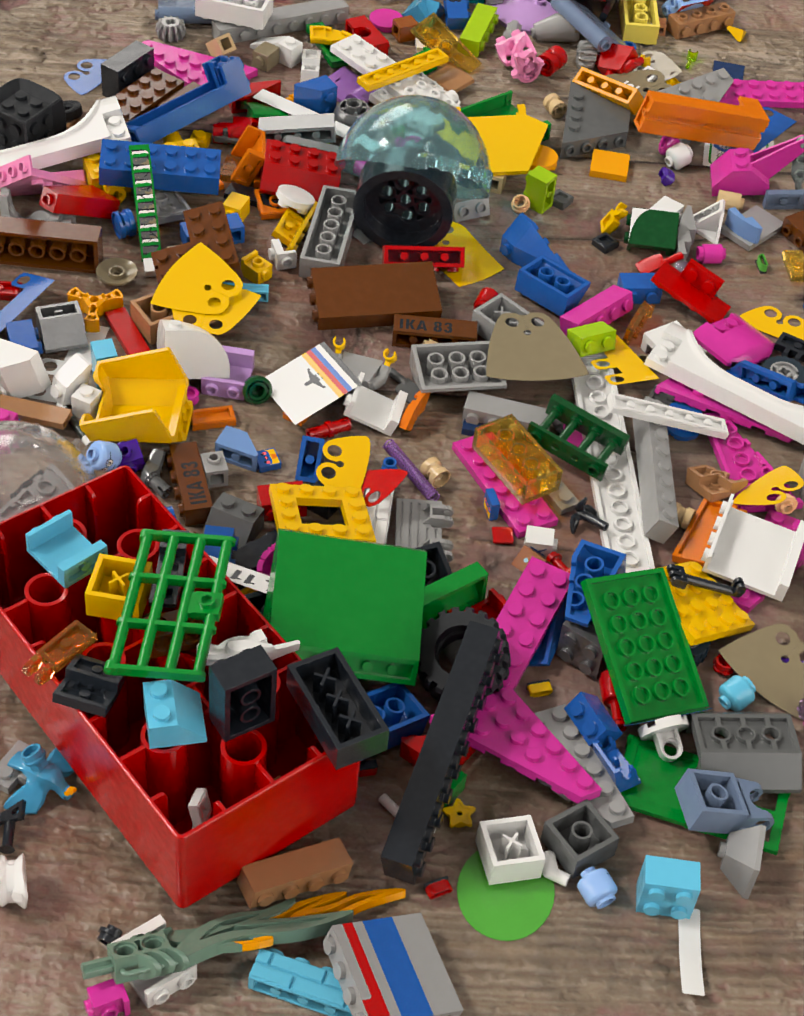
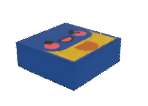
(268, 460)
(491, 504)

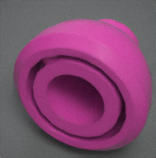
(665, 143)

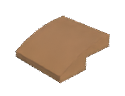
(452, 78)

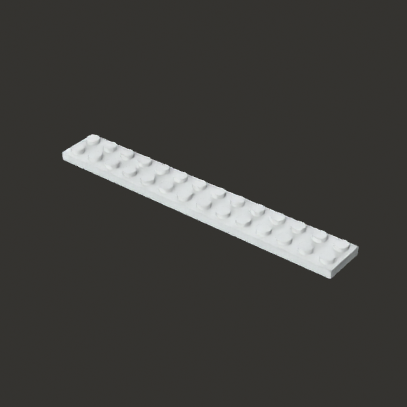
(618, 494)

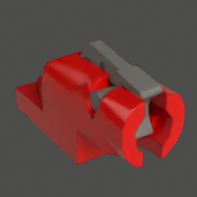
(230, 133)

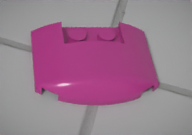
(734, 341)

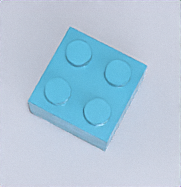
(668, 887)

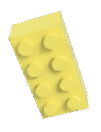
(639, 21)

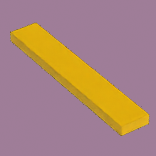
(402, 69)

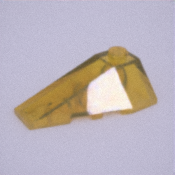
(434, 33)

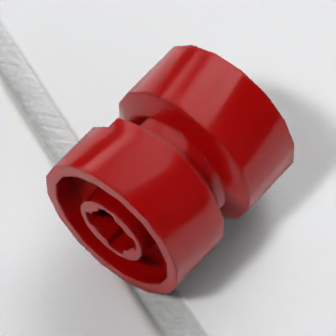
(554, 60)

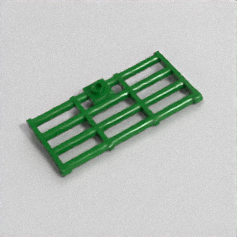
(193, 605)

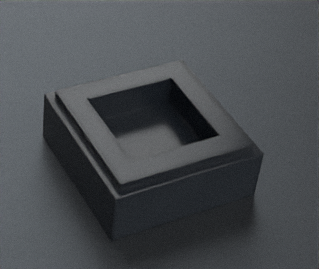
(605, 243)

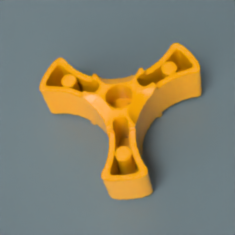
(95, 305)

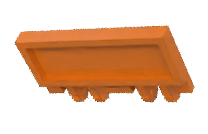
(698, 532)

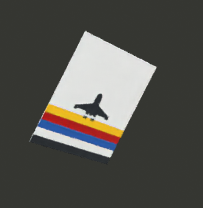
(311, 382)

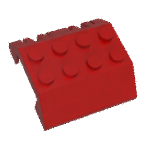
(298, 167)

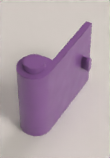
(348, 86)

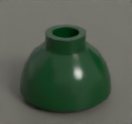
(257, 389)

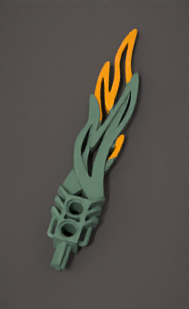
(287, 922)

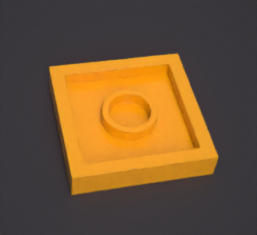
(609, 165)

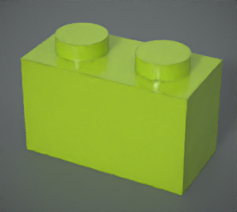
(540, 188)
(592, 338)

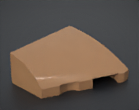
(713, 483)

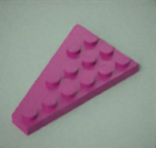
(185, 63)
(700, 401)
(524, 743)

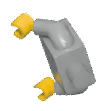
(375, 372)

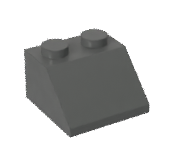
(237, 514)

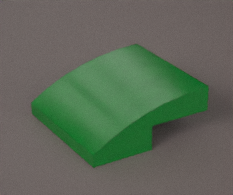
(258, 109)

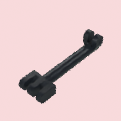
(680, 579)

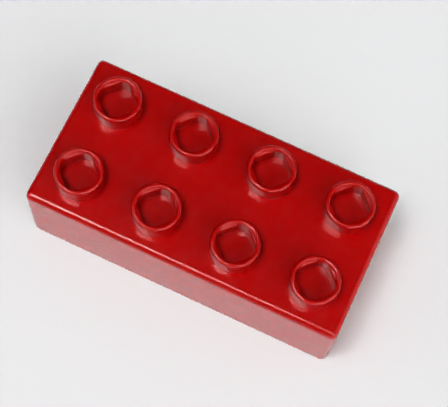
(151, 788)

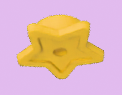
(459, 820)

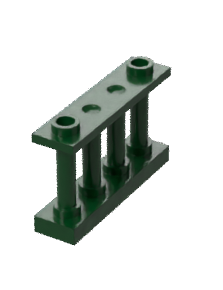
(588, 425)

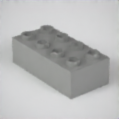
(491, 310)

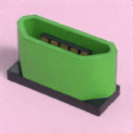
(762, 264)

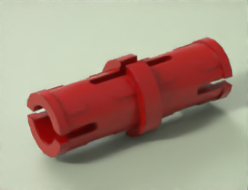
(329, 429)

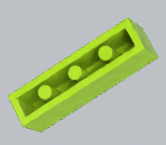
(479, 28)

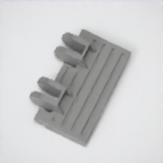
(422, 524)

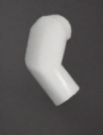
(551, 870)

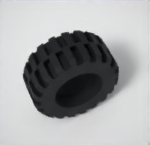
(444, 631)

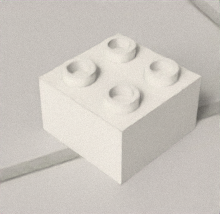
(510, 849)

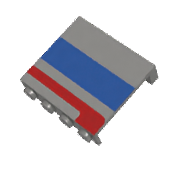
(390, 968)

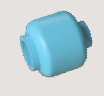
(737, 693)

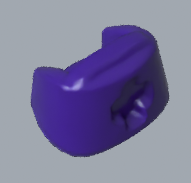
(667, 176)

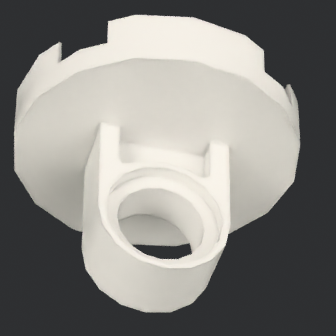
(665, 731)

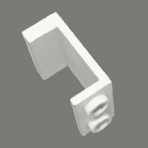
(374, 409)
(159, 989)

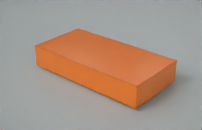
(213, 418)

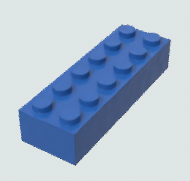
(172, 167)

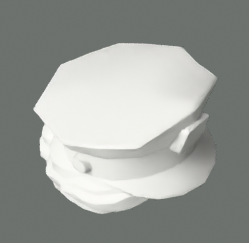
(13, 881)

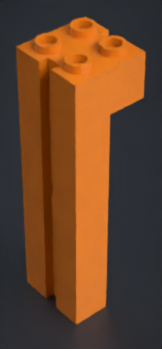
(703, 119)

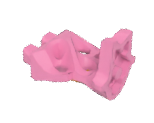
(525, 63)

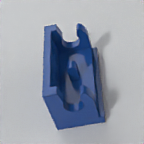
(617, 766)

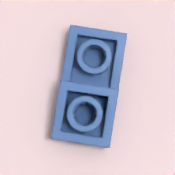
(744, 227)

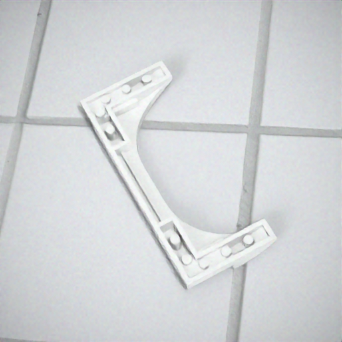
(81, 140)
(683, 360)

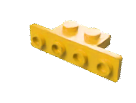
(291, 227)

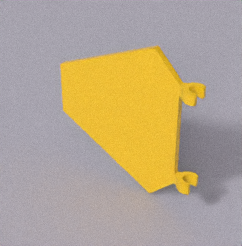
(510, 140)

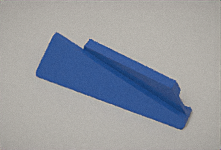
(769, 381)

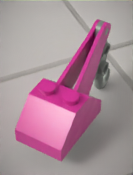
(749, 172)

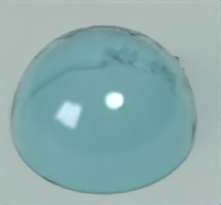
(416, 135)

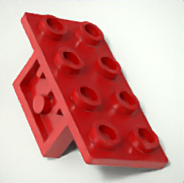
(693, 287)

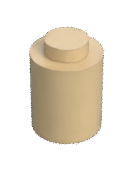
(731, 199)

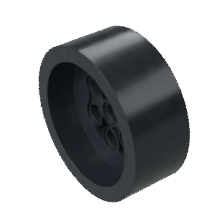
(404, 204)

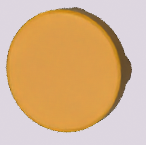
(546, 158)

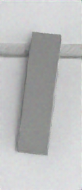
(686, 233)

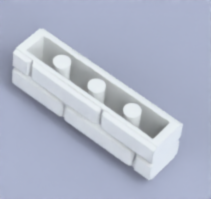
(380, 515)

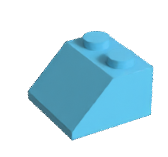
(173, 714)

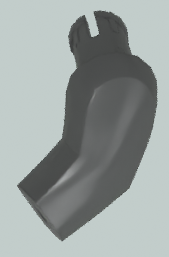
(151, 473)

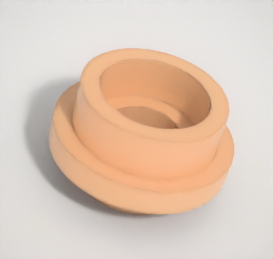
(518, 199)
(786, 506)

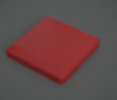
(502, 535)

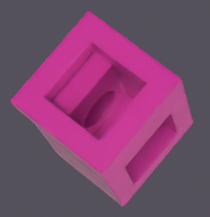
(107, 999)

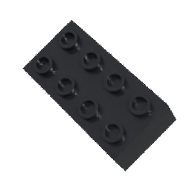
(337, 708)

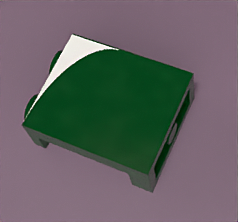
(652, 230)

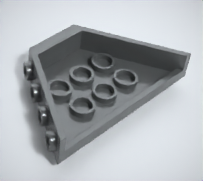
(592, 123)

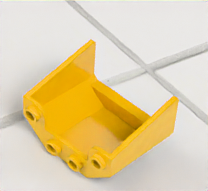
(140, 399)

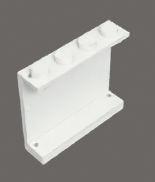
(753, 550)

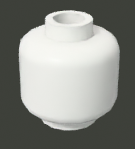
(678, 156)

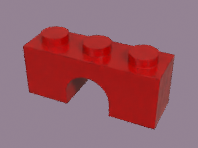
(367, 31)

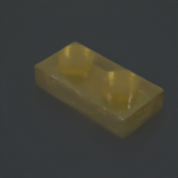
(794, 264)

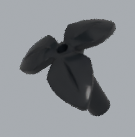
(586, 513)

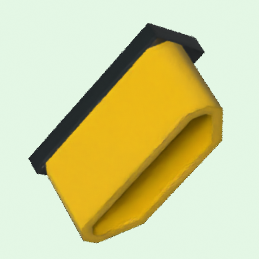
(539, 688)

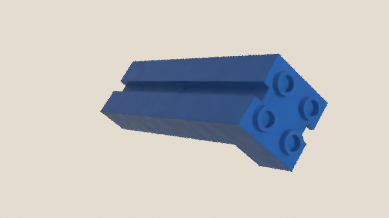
(225, 85)

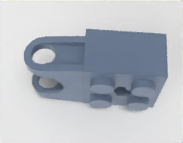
(720, 802)

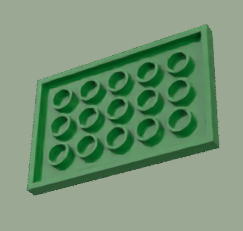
(644, 644)

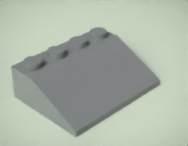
(452, 367)

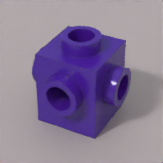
(131, 455)

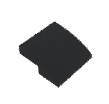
(88, 686)

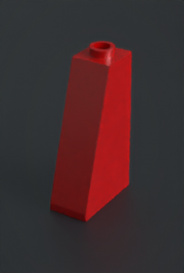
(79, 201)

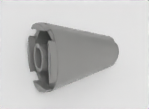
(554, 29)

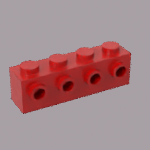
(441, 257)

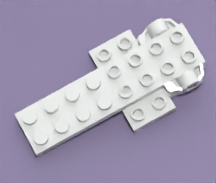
(367, 58)

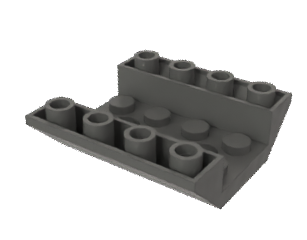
(746, 749)

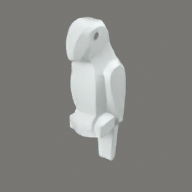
(239, 643)

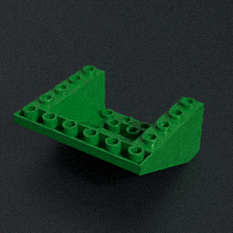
(349, 598)

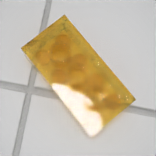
(517, 459)

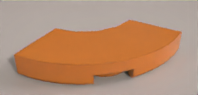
(413, 410)

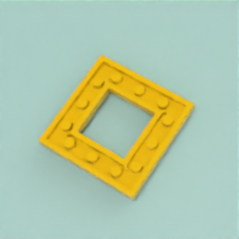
(350, 499)

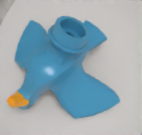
(41, 777)

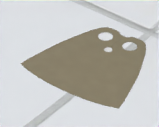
(532, 357)

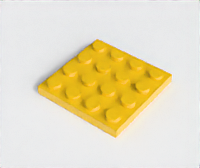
(707, 613)

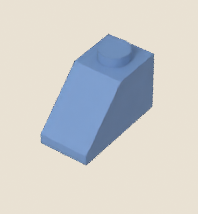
(237, 448)

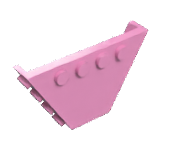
(26, 180)

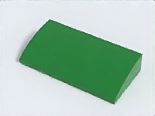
(458, 589)

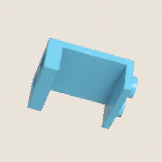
(63, 549)

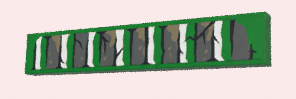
(144, 199)

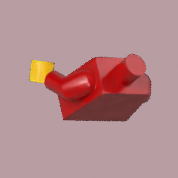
(620, 60)

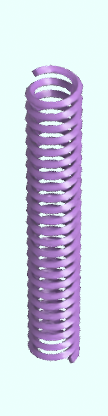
(412, 469)

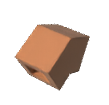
(662, 30)

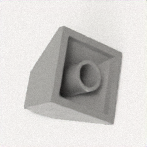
(742, 857)

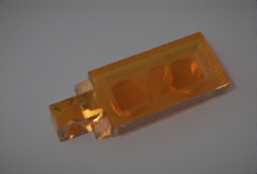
(639, 320)

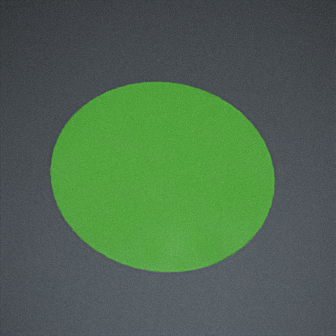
(503, 909)

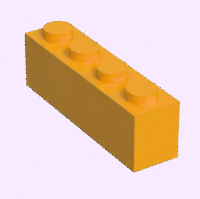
(610, 89)

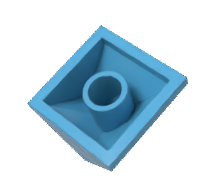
(423, 8)

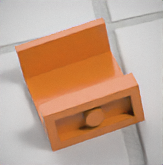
(252, 149)

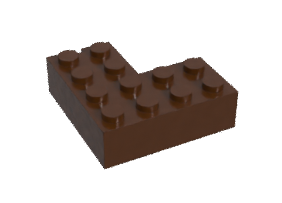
(204, 225)

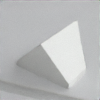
(710, 220)

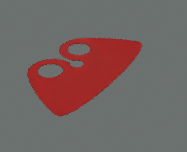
(382, 480)

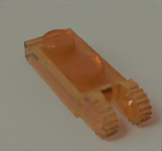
(59, 651)

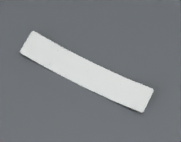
(690, 955)

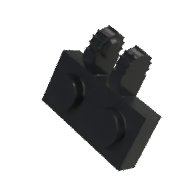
(790, 346)

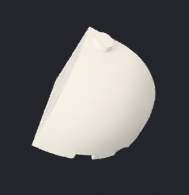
(194, 349)

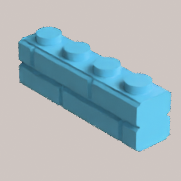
(297, 982)

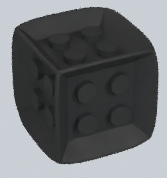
(29, 113)

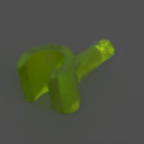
(691, 57)

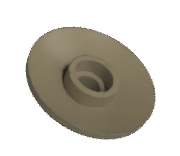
(116, 271)

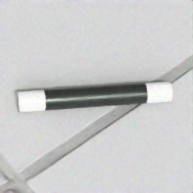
(74, 423)

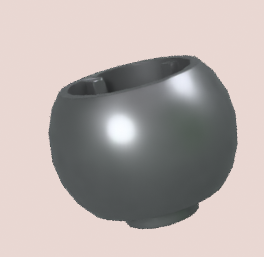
(350, 110)

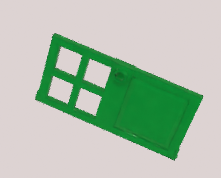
(657, 793)

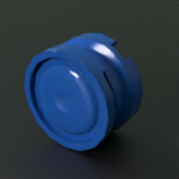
(124, 223)

